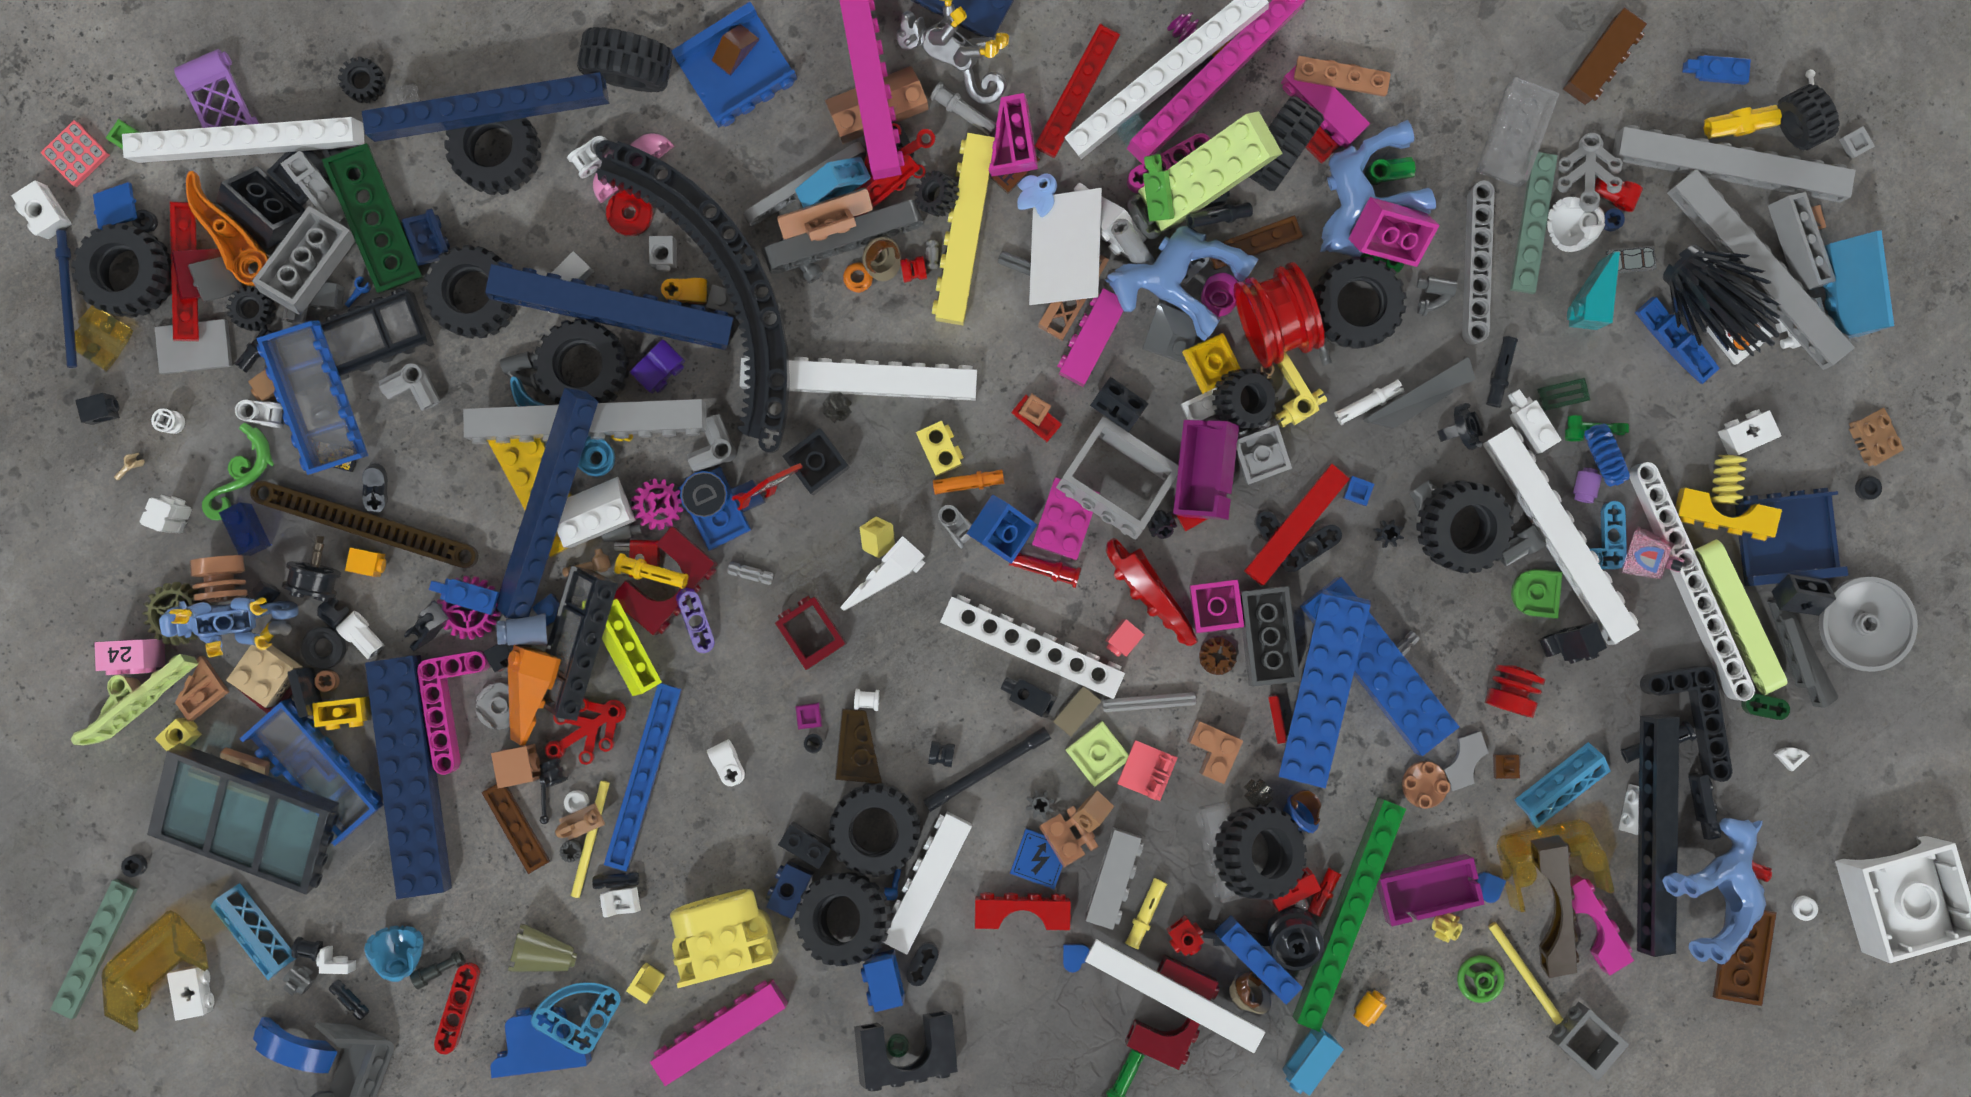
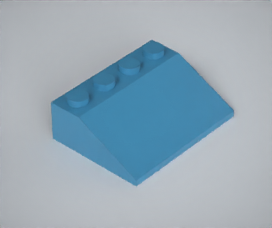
(1861, 294)

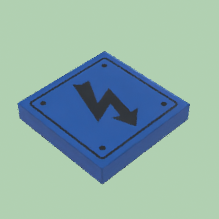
(1036, 860)

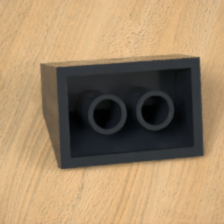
(259, 205)

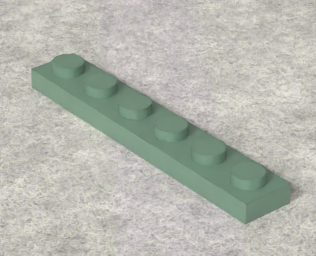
(1533, 224)
(94, 949)

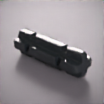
(615, 880)
(348, 999)

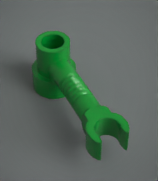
(1576, 428)

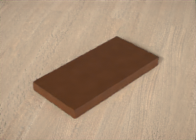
(1745, 973)

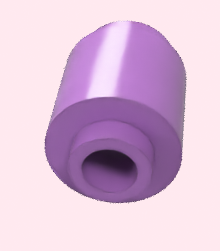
(1587, 485)

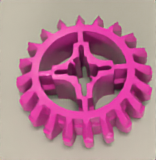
(470, 616)

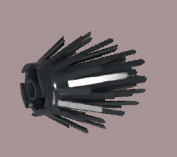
(1714, 294)

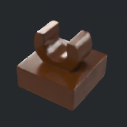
(1506, 766)

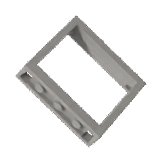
(1137, 452)

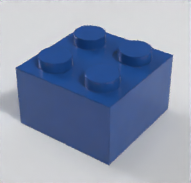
(1001, 529)
(884, 981)

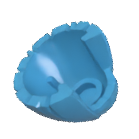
(394, 951)

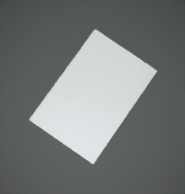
(1066, 249)

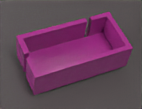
(1206, 469)
(1429, 890)

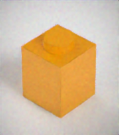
(365, 562)

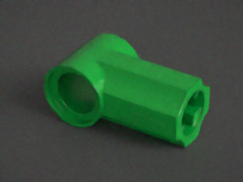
(1391, 170)

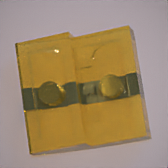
(101, 338)

